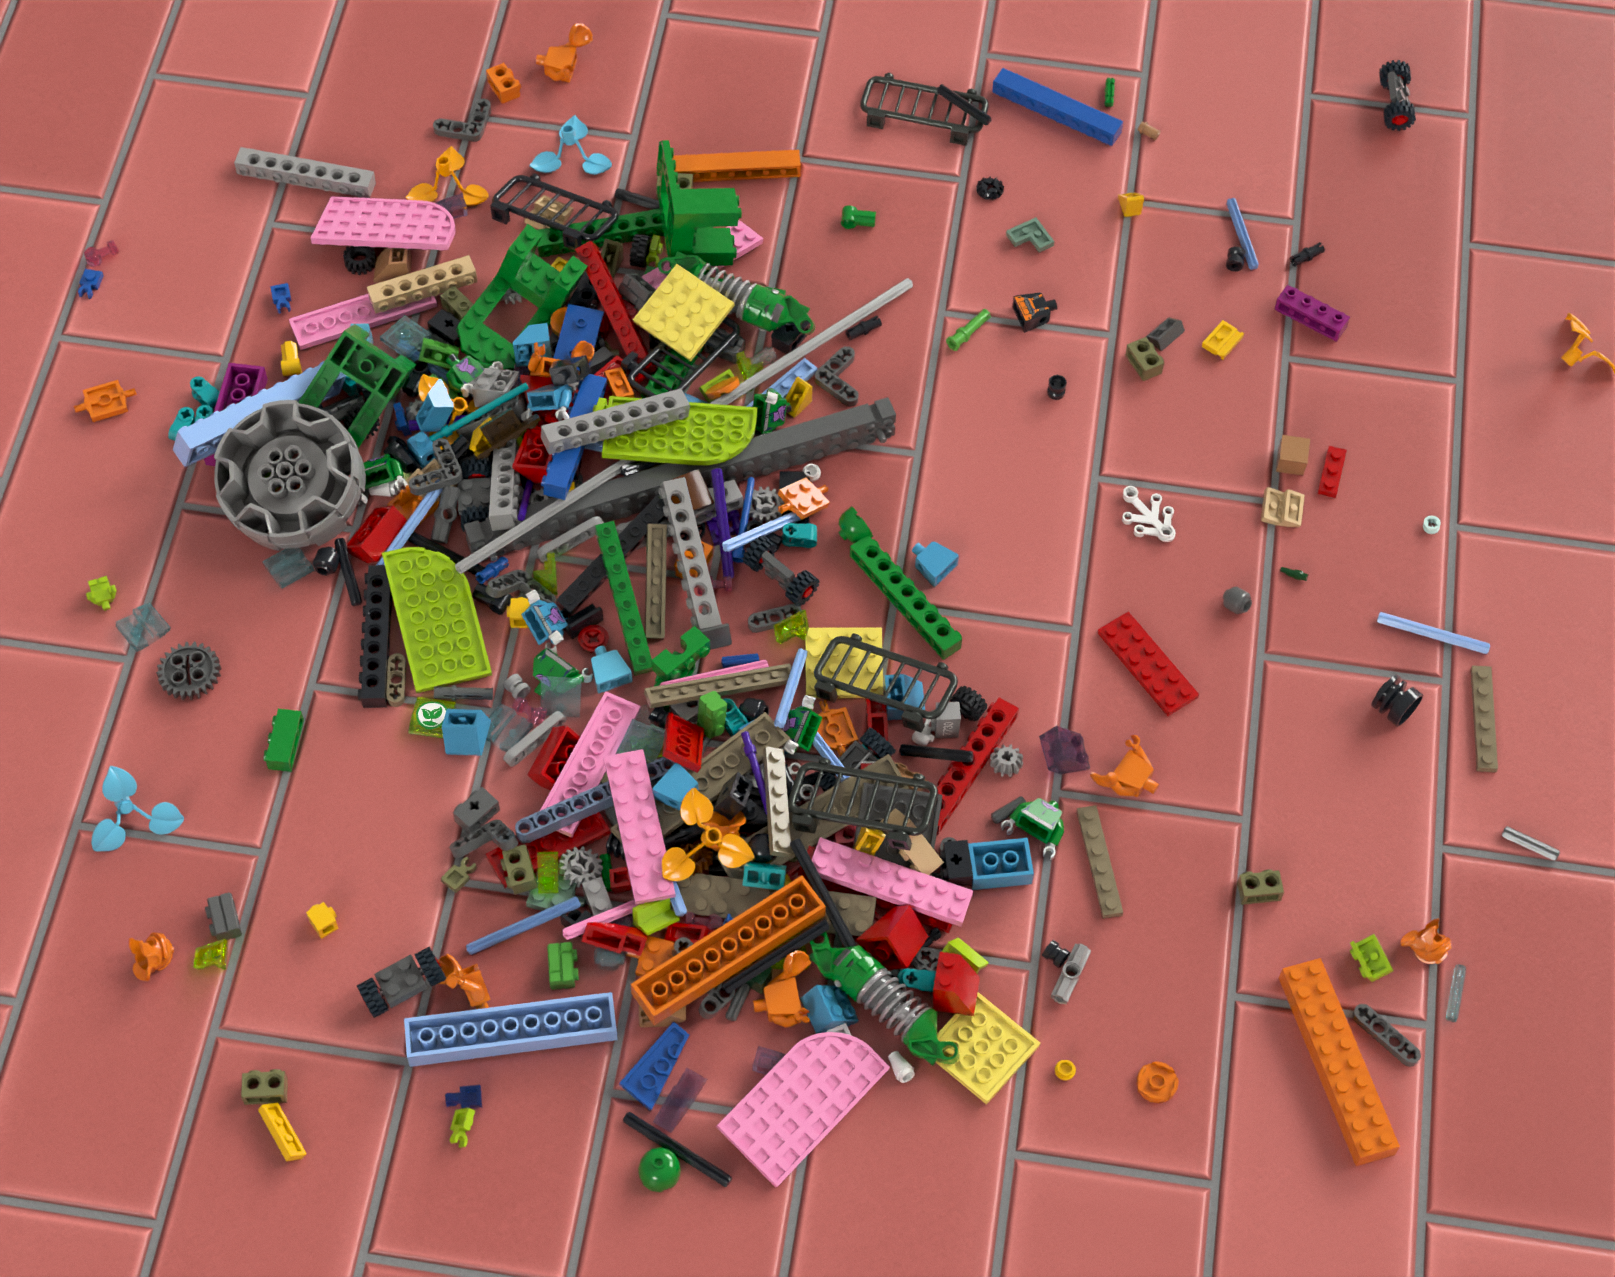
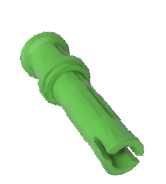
(963, 333)

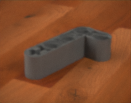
(517, 404)
(714, 996)

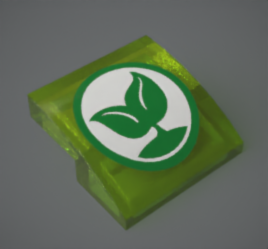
(429, 716)

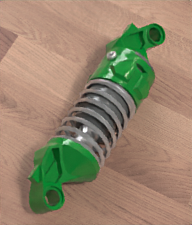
(752, 302)
(871, 984)

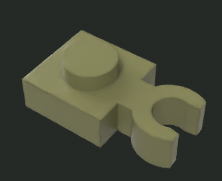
(457, 877)

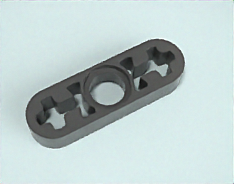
(759, 616)

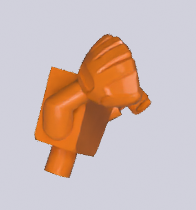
(561, 60)
(540, 366)
(1131, 774)
(468, 978)
(781, 993)

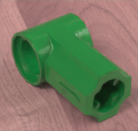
(852, 217)

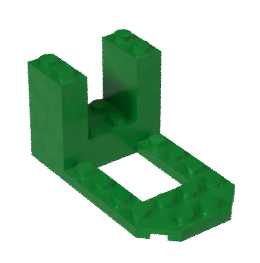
(692, 208)
(531, 279)
(367, 367)

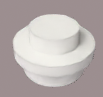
(814, 470)

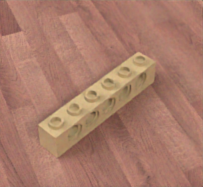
(421, 284)

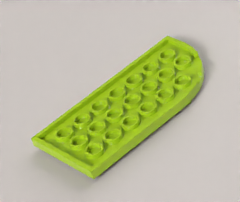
(704, 438)
(436, 618)

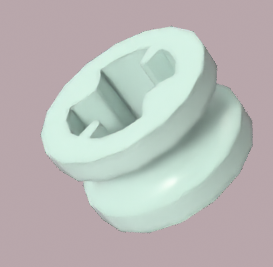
(1431, 519)

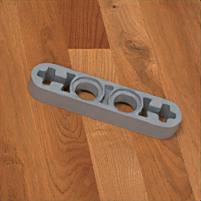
(569, 539)
(533, 739)

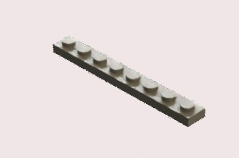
(722, 684)

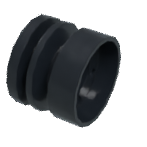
(1400, 702)

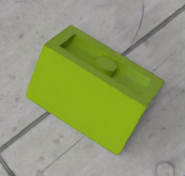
(653, 916)
(958, 946)

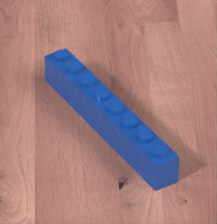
(1057, 106)
(564, 464)

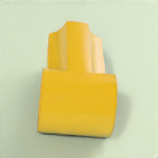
(290, 362)

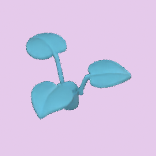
(570, 133)
(117, 788)

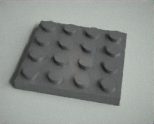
(900, 803)

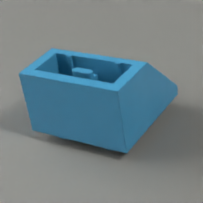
(524, 343)
(435, 409)
(898, 692)
(465, 731)
(828, 1008)

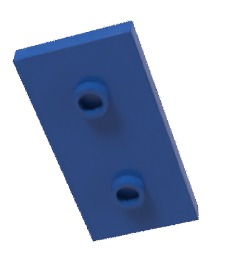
(578, 325)

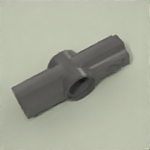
(441, 525)

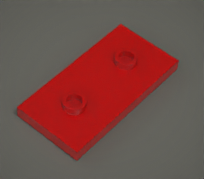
(683, 742)

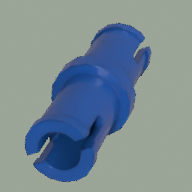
(492, 570)

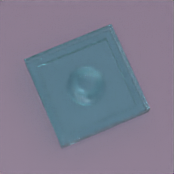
(405, 336)

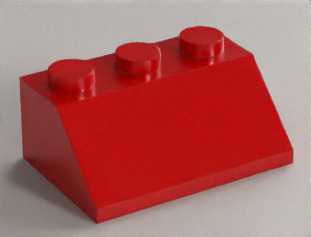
(532, 456)
(376, 534)
(553, 756)

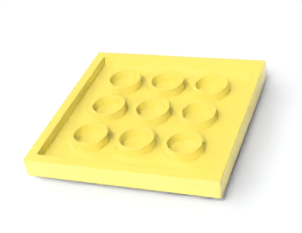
(683, 312)
(818, 640)
(989, 1049)

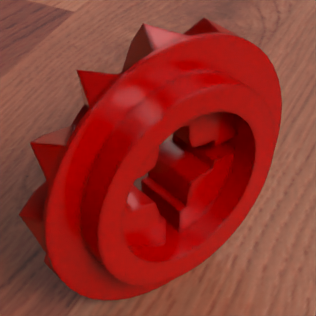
(593, 631)

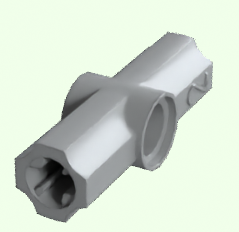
(1075, 964)

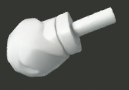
(925, 737)

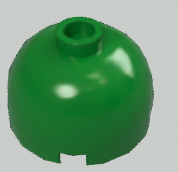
(852, 526)
(659, 1169)

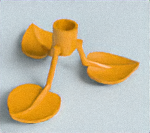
(446, 165)
(1573, 354)
(460, 404)
(733, 849)

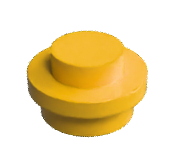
(1065, 1070)

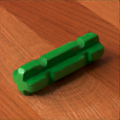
(1109, 92)
(606, 863)

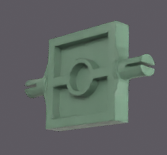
(544, 901)

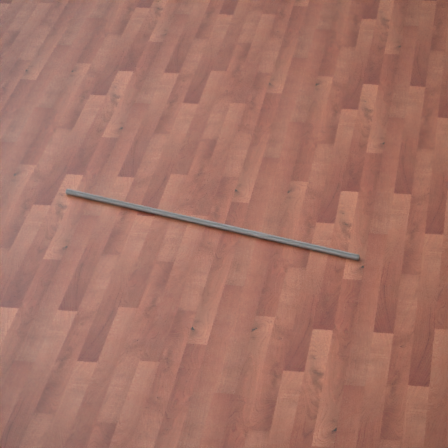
(725, 399)

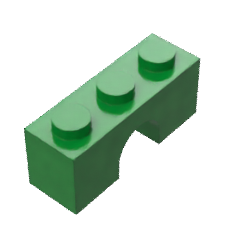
(671, 666)

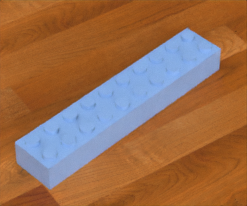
(203, 437)
(510, 1029)

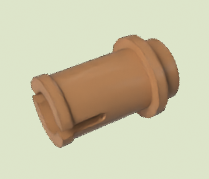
(1148, 130)

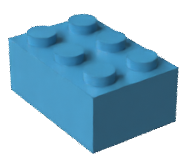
(1001, 863)

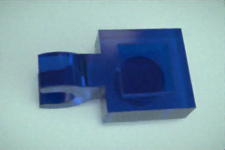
(468, 1097)

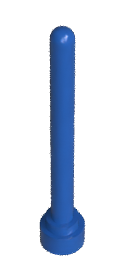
(738, 553)

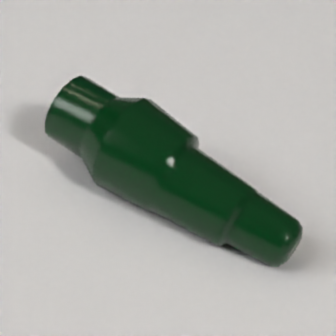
(1296, 574)

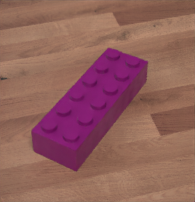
(238, 384)

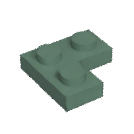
(1030, 231)

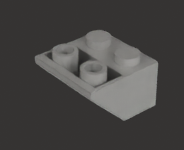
(492, 385)

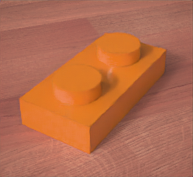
(618, 383)

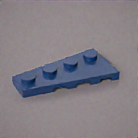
(653, 1069)

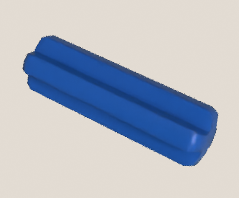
(730, 661)

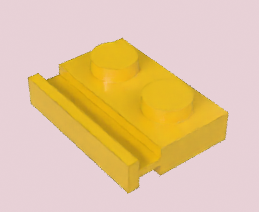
(1222, 339)

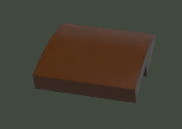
(697, 489)

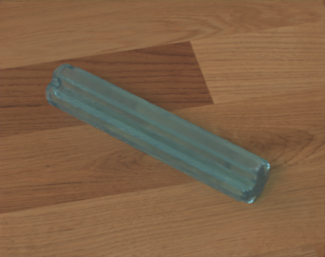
(1456, 993)

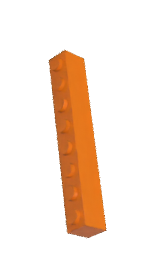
(740, 165)

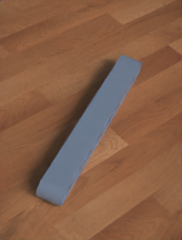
(573, 814)

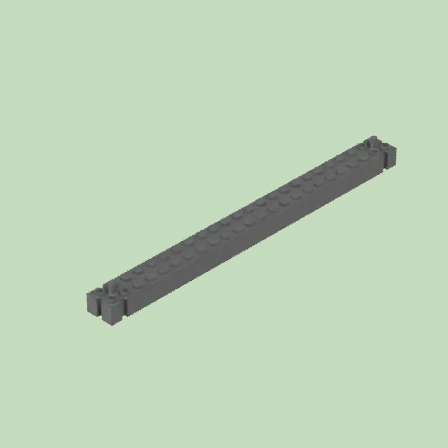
(761, 457)

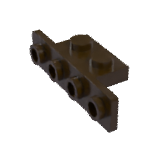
(502, 429)

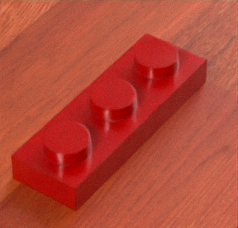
(1332, 471)

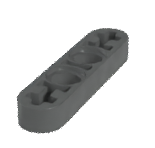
(1389, 1032)

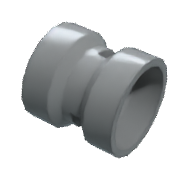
(516, 686)

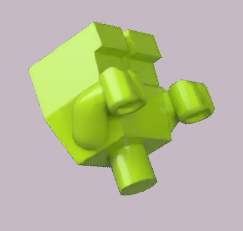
(101, 592)

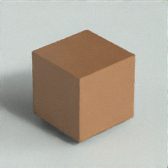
(1292, 455)

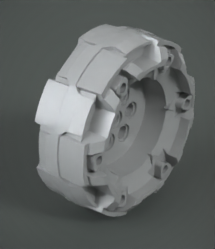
(325, 493)

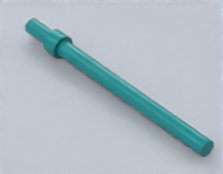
(447, 430)

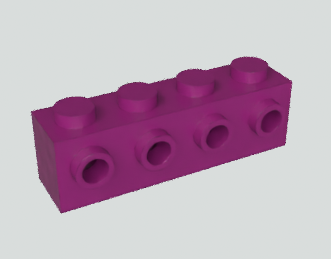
(1312, 313)

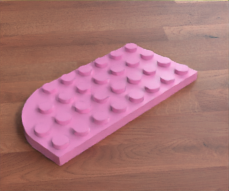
(385, 224)
(801, 1101)

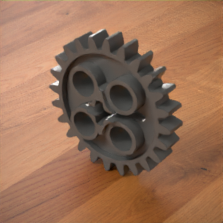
(170, 673)

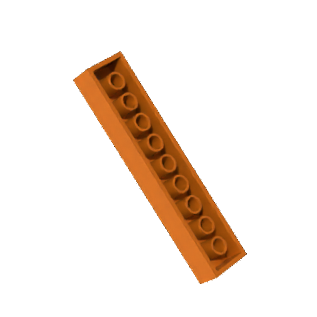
(727, 950)
(1338, 1062)

